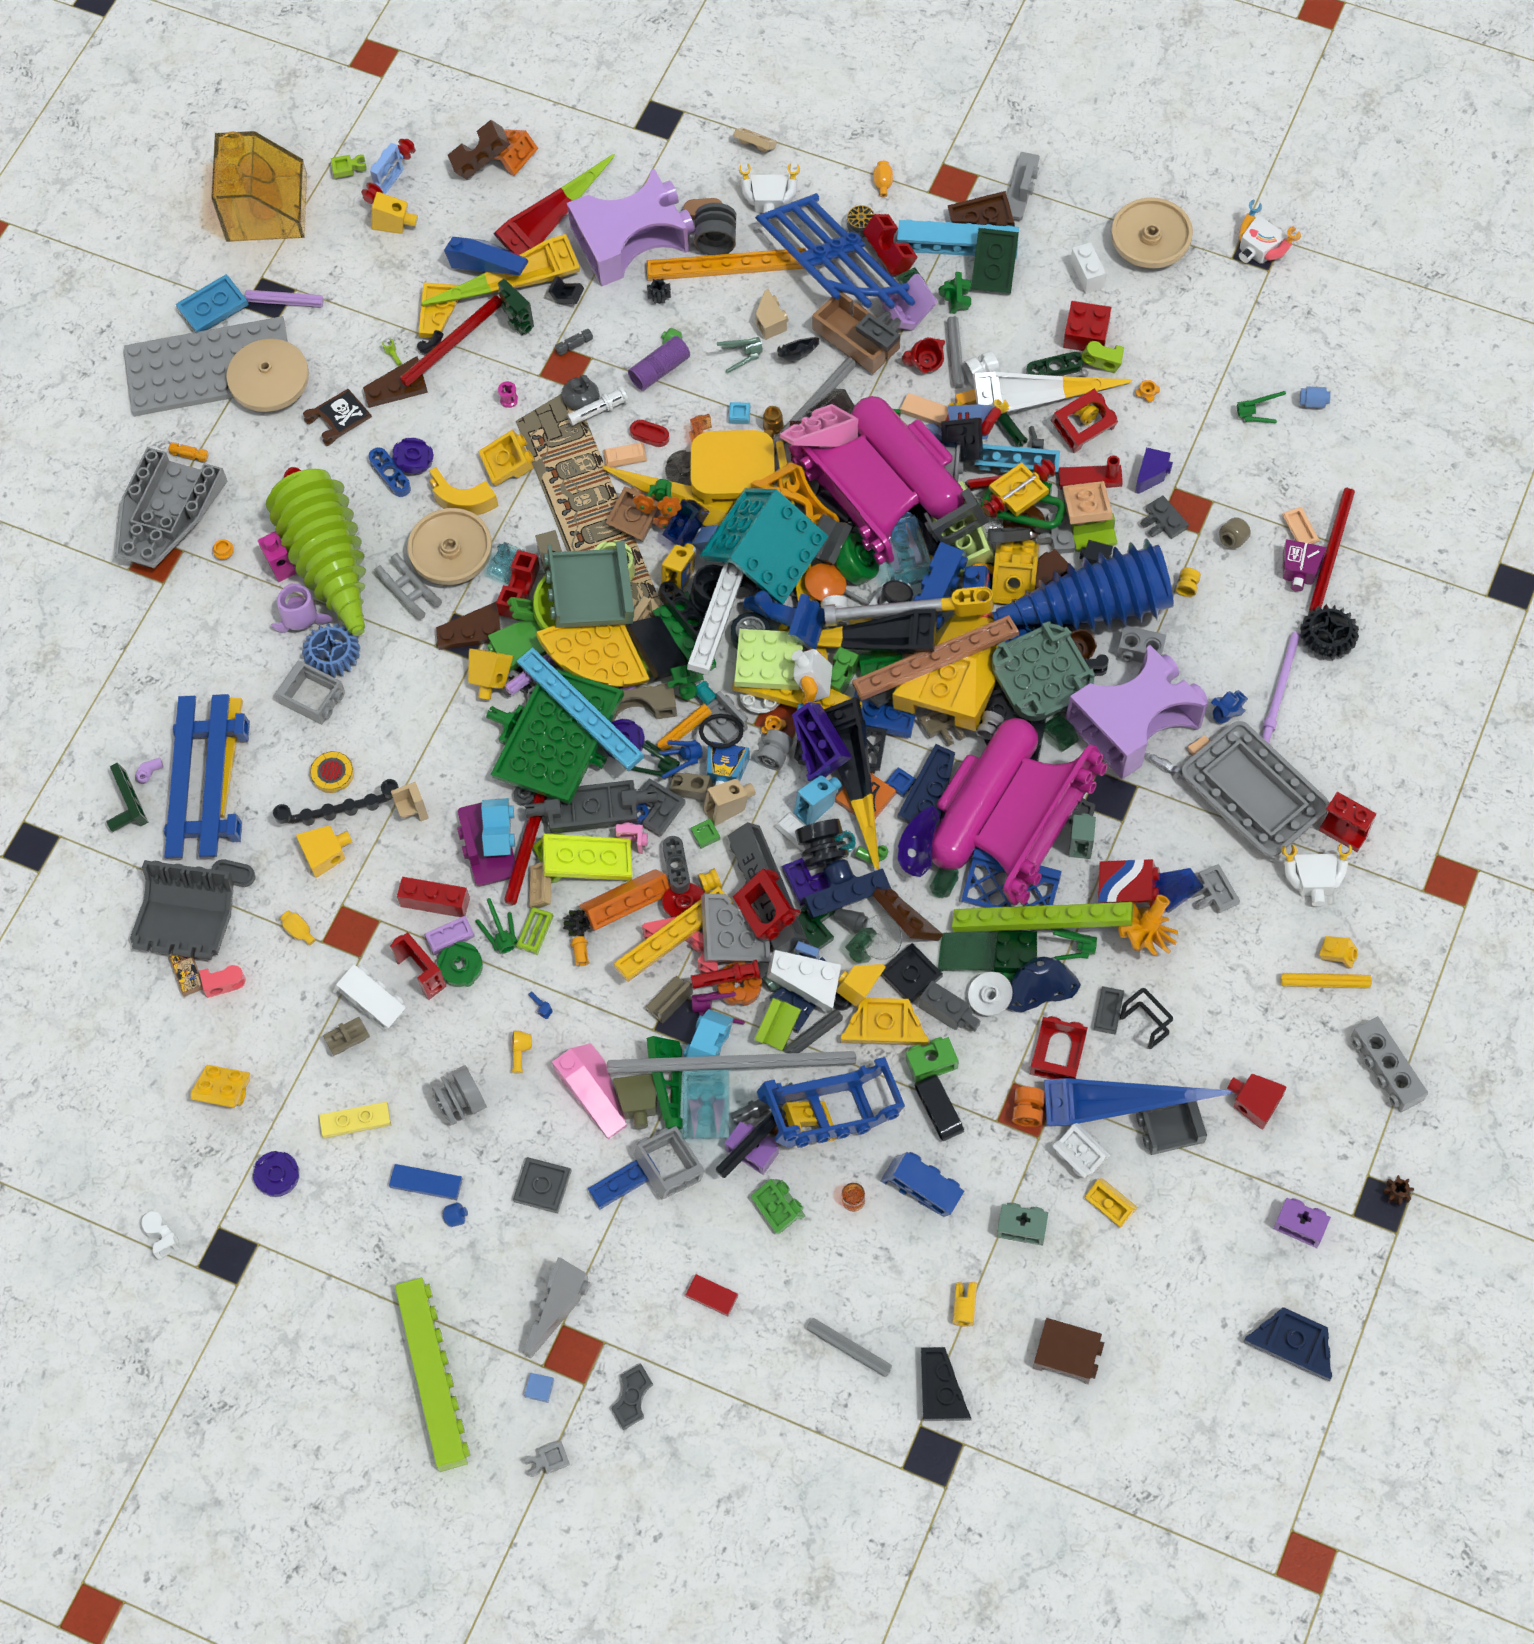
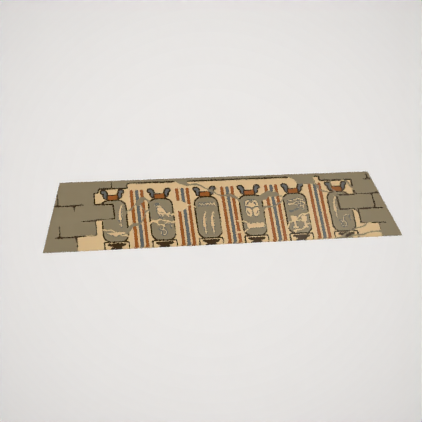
(578, 486)

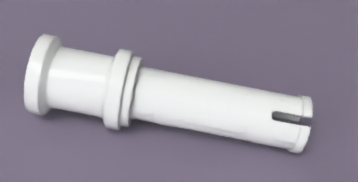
(606, 402)

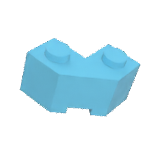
(497, 827)
(711, 1034)

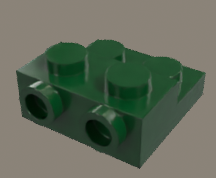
(516, 308)

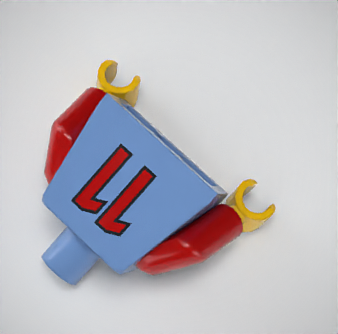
(987, 412)

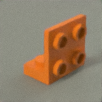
(518, 152)

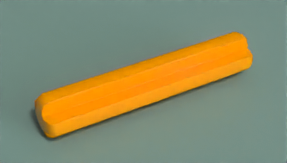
(684, 727)

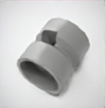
(775, 750)

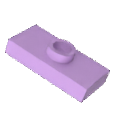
(448, 934)

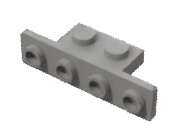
(1022, 183)

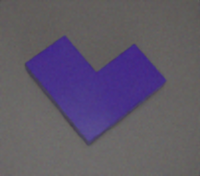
(801, 880)

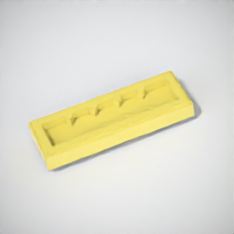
(355, 1120)

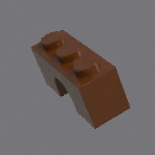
(491, 143)

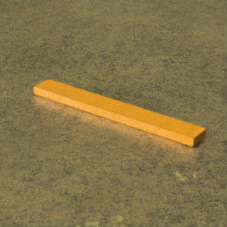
(722, 264)

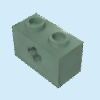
(1082, 836)
(1010, 1227)

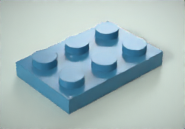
(212, 304)

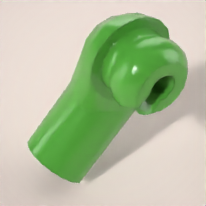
(863, 853)

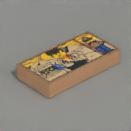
(186, 974)

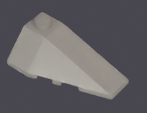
(564, 1293)

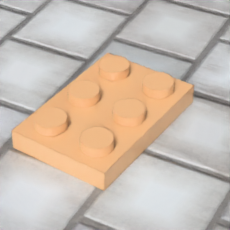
(1087, 503)

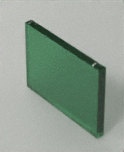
(968, 951)

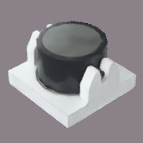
(893, 592)

